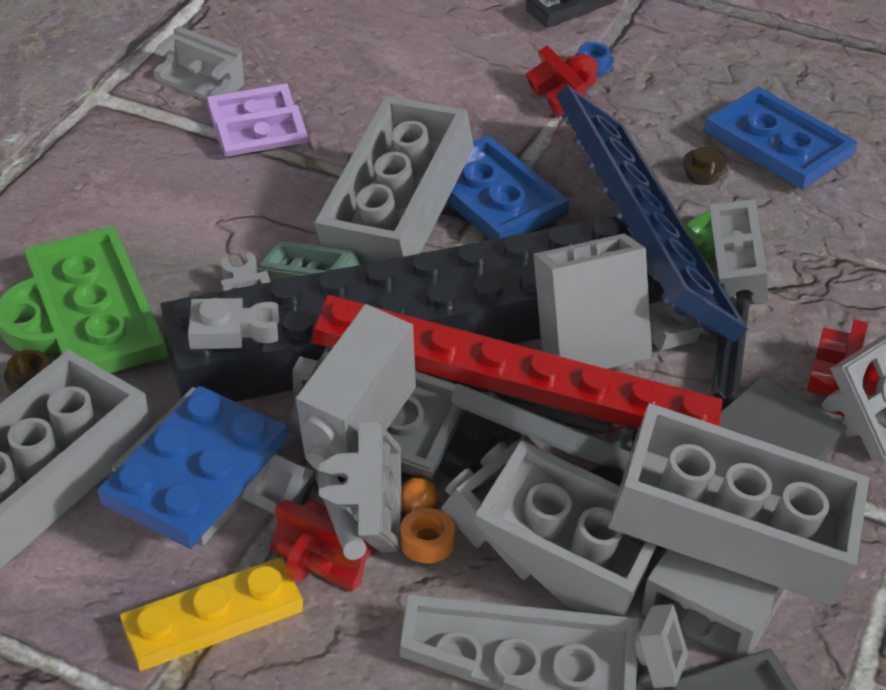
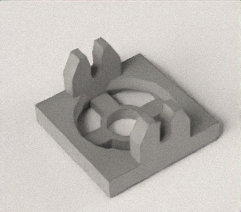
(852, 401)
(371, 485)

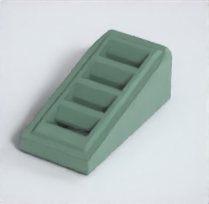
(306, 260)

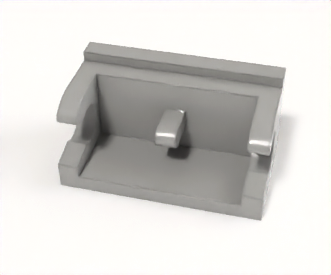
(199, 64)
(739, 248)

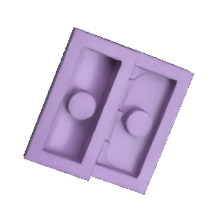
(256, 120)

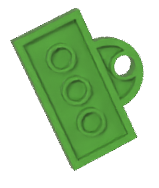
(83, 301)

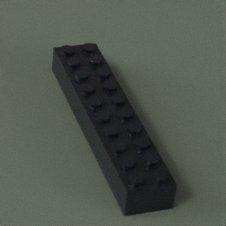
(467, 287)

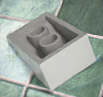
(557, 529)

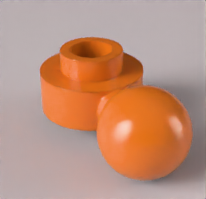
(425, 531)

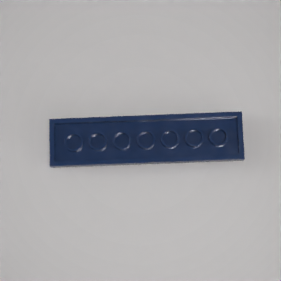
(651, 217)

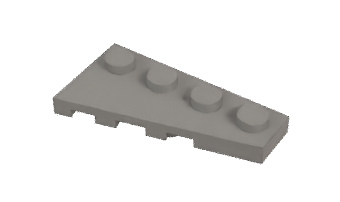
(520, 645)

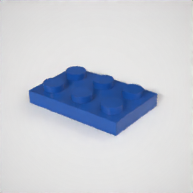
(780, 137)
(503, 193)
(193, 466)

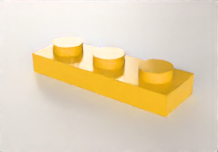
(211, 613)

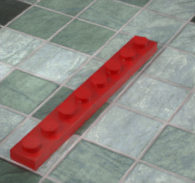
(527, 371)

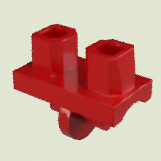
(553, 72)
(834, 348)
(311, 545)

